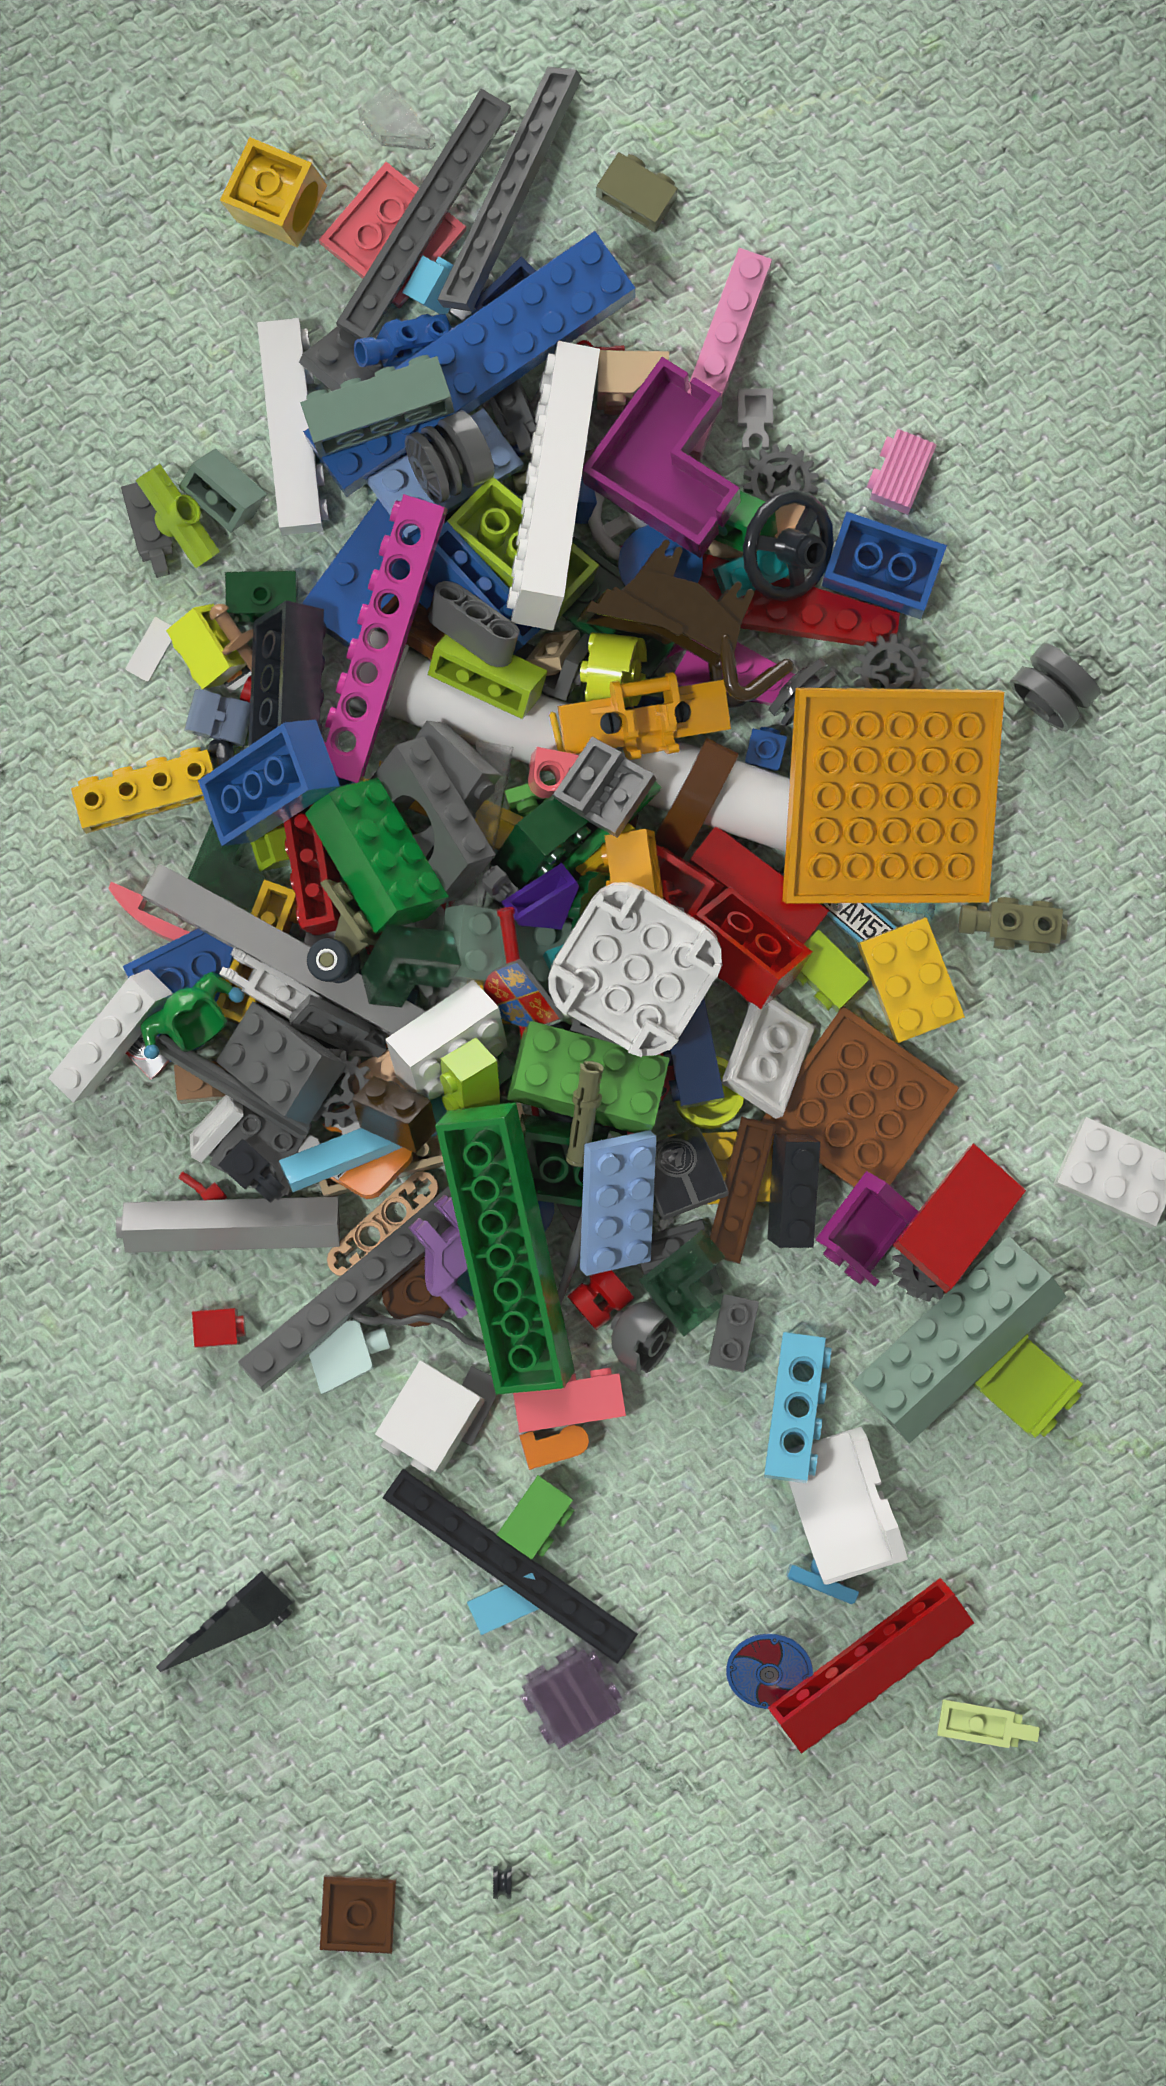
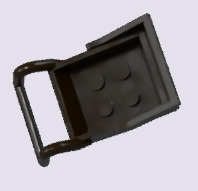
(688, 616)

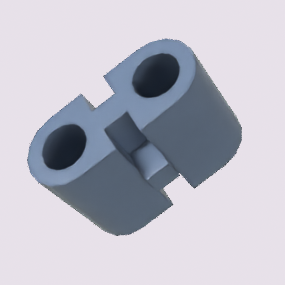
(218, 717)

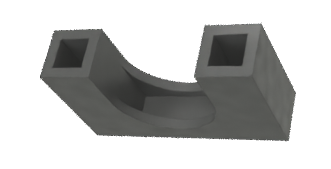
(466, 769)
(460, 846)

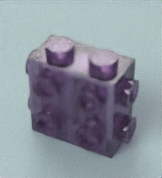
(570, 1696)

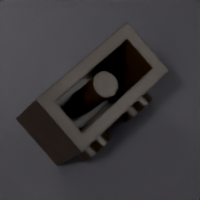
(395, 1113)

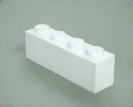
(109, 1036)

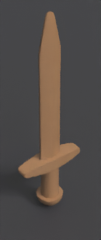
(237, 640)

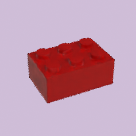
(755, 950)

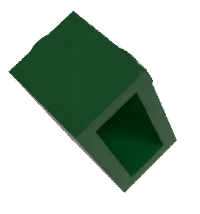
(258, 592)

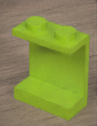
(1029, 1388)

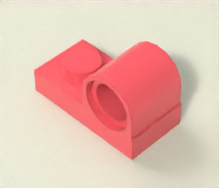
(548, 760)

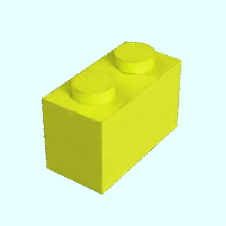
(201, 647)

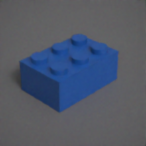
(883, 565)

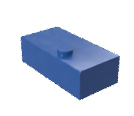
(346, 580)
(268, 782)

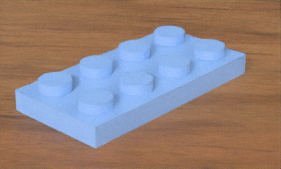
(399, 479)
(617, 1202)

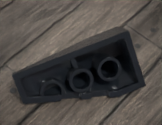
(249, 1610)

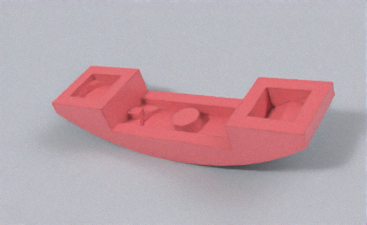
(134, 904)

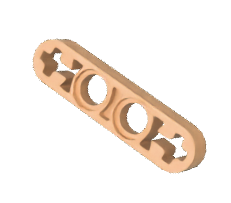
(379, 1219)

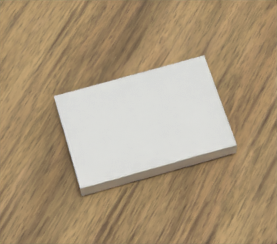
(768, 1056)

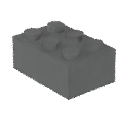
(280, 1063)

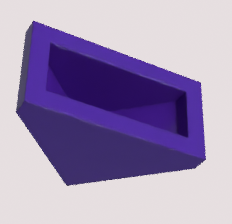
(544, 900)

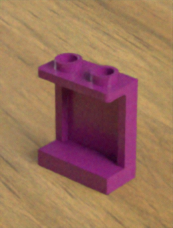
(865, 1227)

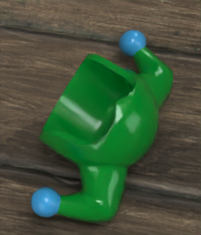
(190, 1015)

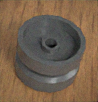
(1055, 687)

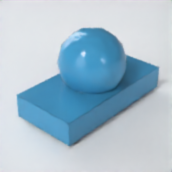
(814, 1581)

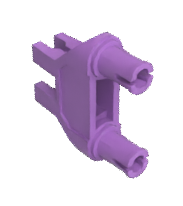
(444, 1259)

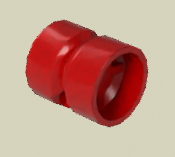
(613, 1291)

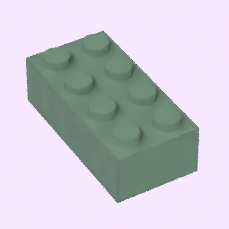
(377, 405)
(482, 948)

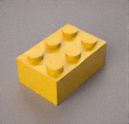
(910, 980)

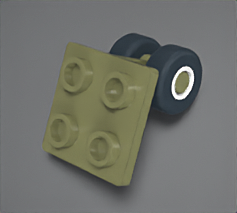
(339, 958)

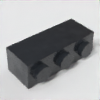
(793, 1190)

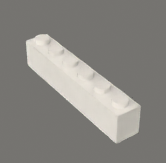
(293, 459)

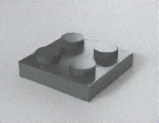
(334, 360)

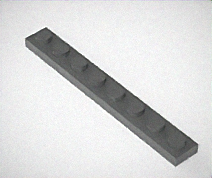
(509, 189)
(424, 215)
(340, 1300)

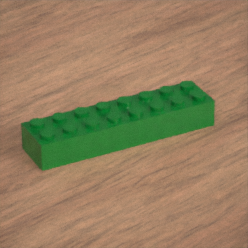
(505, 1248)

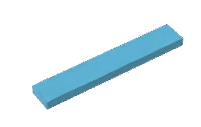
(341, 1154)

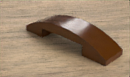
(695, 797)

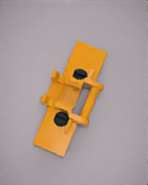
(646, 729)

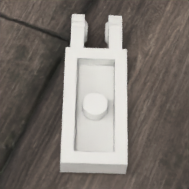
(268, 985)

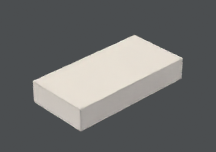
(215, 1127)

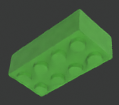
(550, 1071)

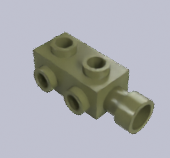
(1025, 928)

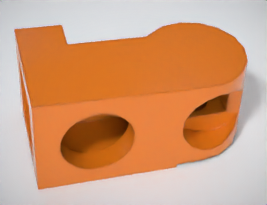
(567, 1444)

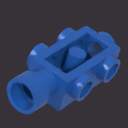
(400, 339)

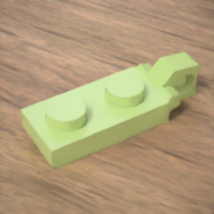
(983, 1725)

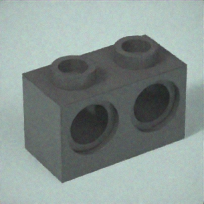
(733, 1333)

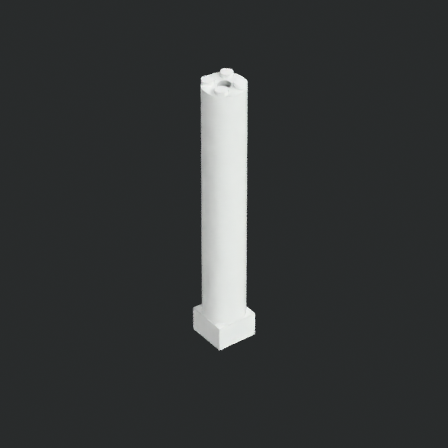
(749, 804)

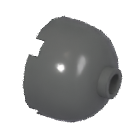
(640, 1336)

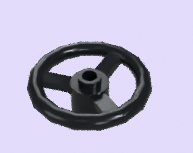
(792, 546)

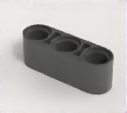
(473, 624)

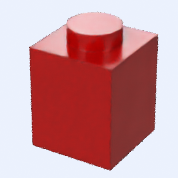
(217, 1327)

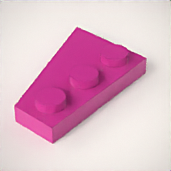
(748, 663)

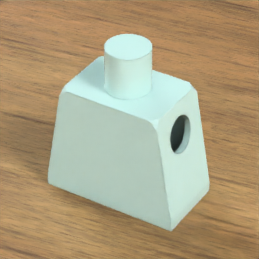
(346, 1355)

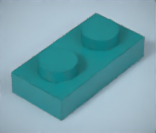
(734, 571)

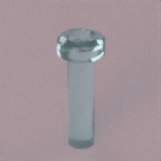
(925, 909)

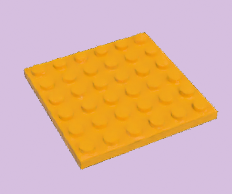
(892, 795)

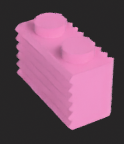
(902, 471)

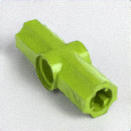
(177, 515)

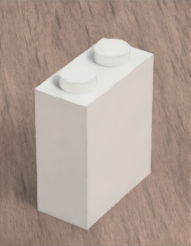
(429, 1418)

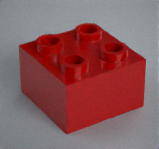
(685, 884)

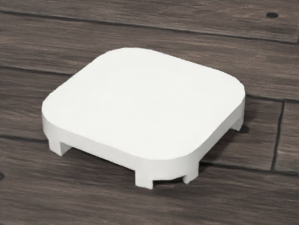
(635, 968)

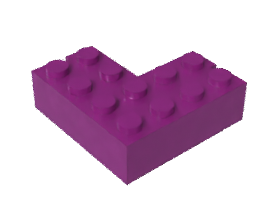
(648, 466)

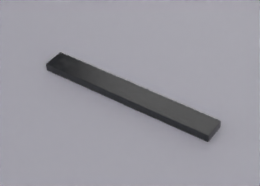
(509, 1566)

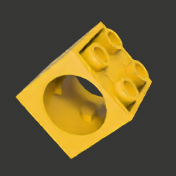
(273, 192)

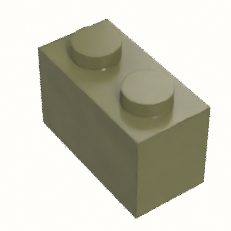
(637, 191)

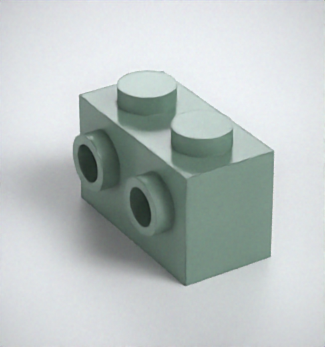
(222, 490)

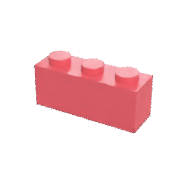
(576, 1403)

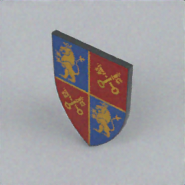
(520, 995)

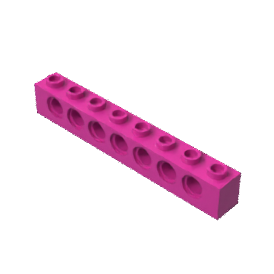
(430, 520)

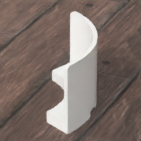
(843, 1513)

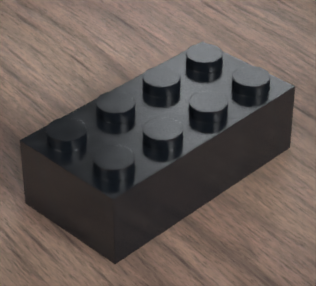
(286, 668)

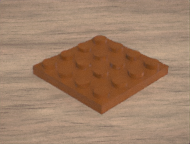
(863, 1101)

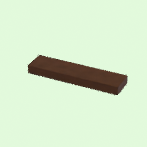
(743, 1185)

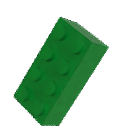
(376, 854)

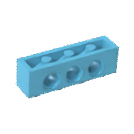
(796, 1350)

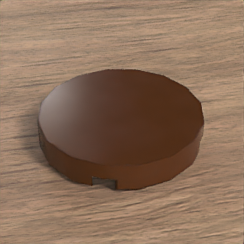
(410, 1296)

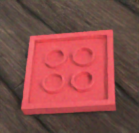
(372, 216)

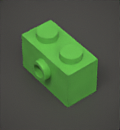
(536, 1517)

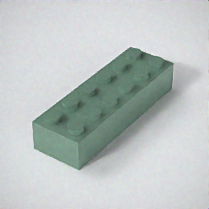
(959, 1339)

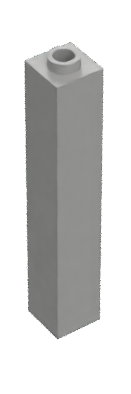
(229, 1224)

